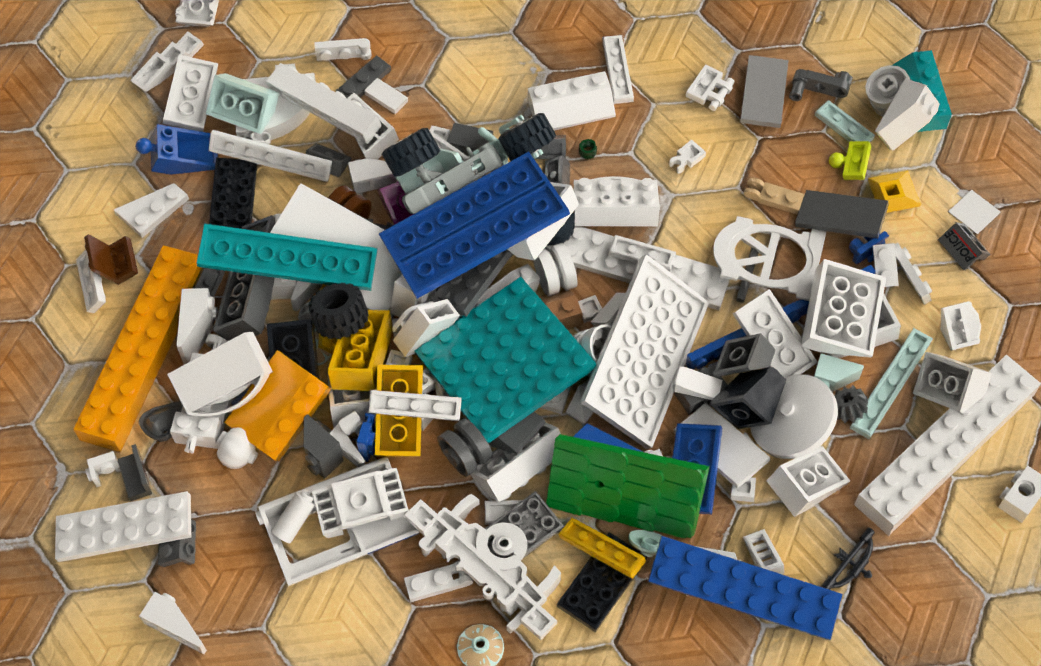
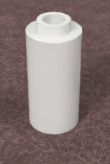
(294, 516)

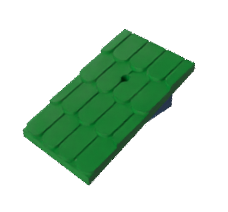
(625, 485)

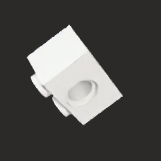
(1014, 502)

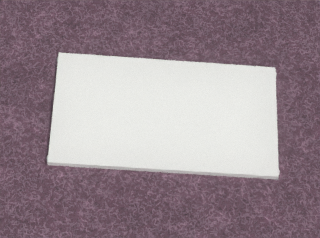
(320, 218)

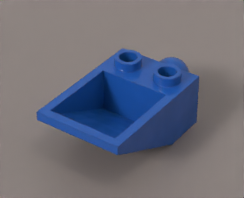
(178, 150)

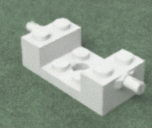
(199, 430)

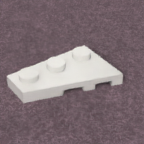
(152, 209)

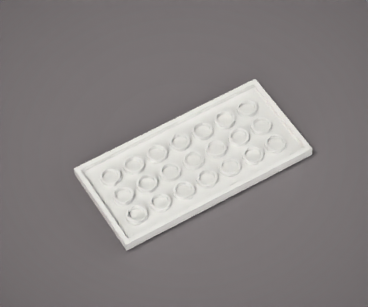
(644, 352)

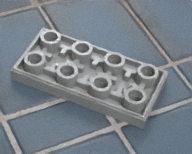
(764, 91)
(533, 519)

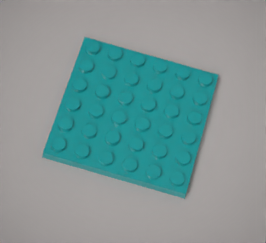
(505, 359)

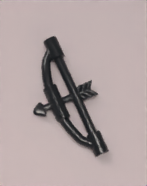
(865, 538)

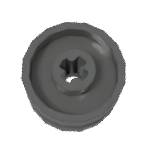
(465, 447)

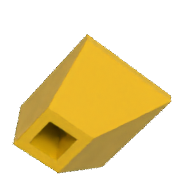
(896, 189)

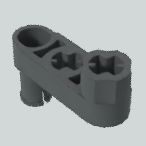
(821, 83)

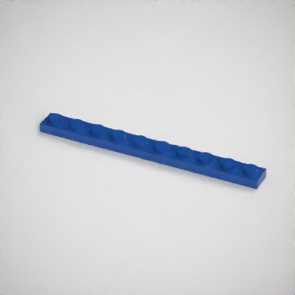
(711, 351)

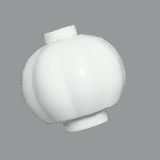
(235, 449)

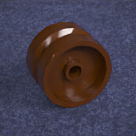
(350, 200)

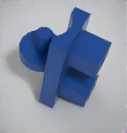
(862, 251)

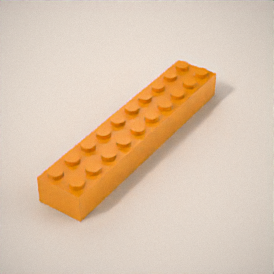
(138, 352)

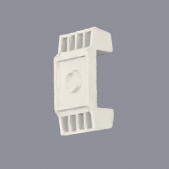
(359, 501)

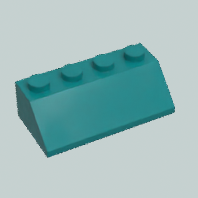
(923, 69)

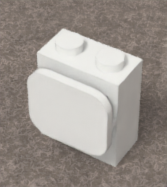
(422, 324)

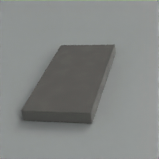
(842, 214)

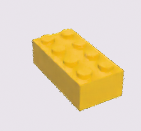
(357, 356)

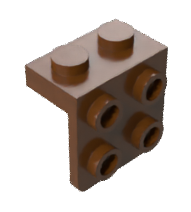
(112, 261)

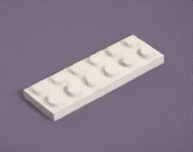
(123, 526)

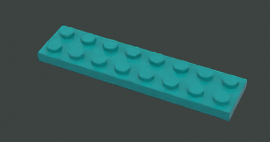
(286, 257)

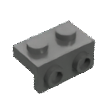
(178, 550)

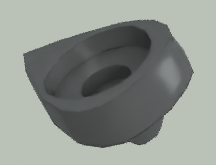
(158, 420)

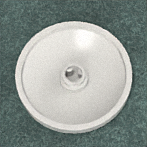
(801, 420)

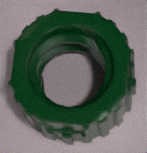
(587, 154)

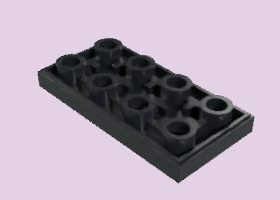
(233, 193)
(595, 591)

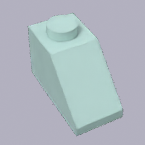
(837, 372)

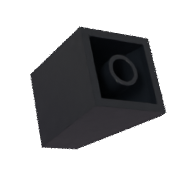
(751, 398)

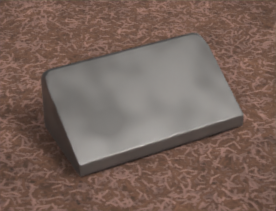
(558, 170)

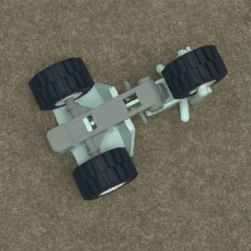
(434, 173)

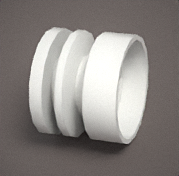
(593, 340)

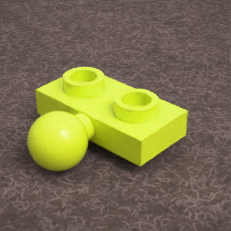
(854, 162)

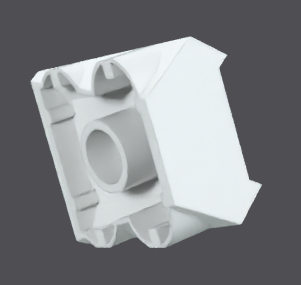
(196, 12)

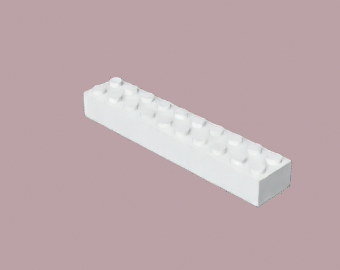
(945, 448)

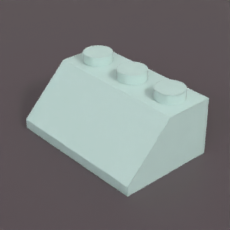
(241, 102)

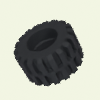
(338, 310)

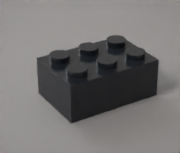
(295, 341)

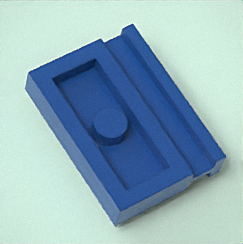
(366, 437)

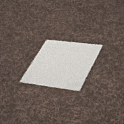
(974, 211)

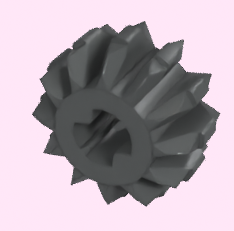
(851, 403)

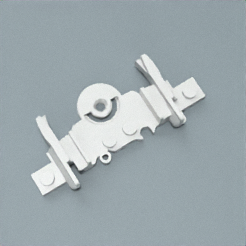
(498, 575)

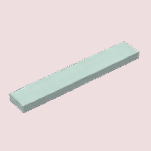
(892, 382)

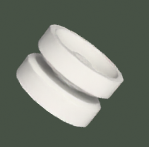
(883, 87)
(556, 269)

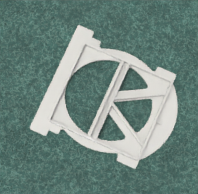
(732, 269)

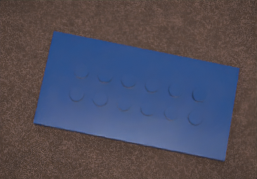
(473, 224)

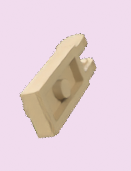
(774, 196)

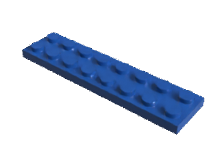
(745, 588)

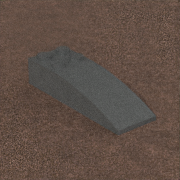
(245, 297)

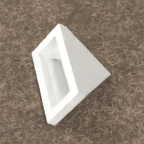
(577, 409)

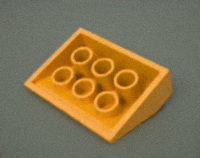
(279, 408)

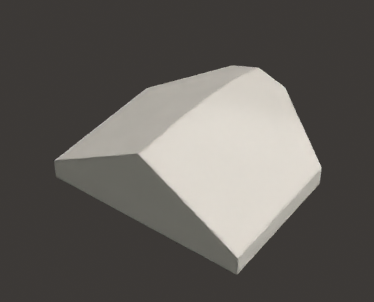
(960, 325)

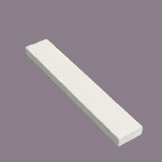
(270, 155)

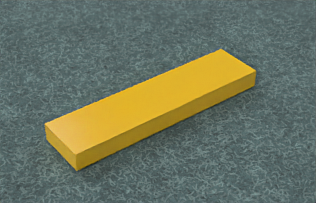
(602, 547)

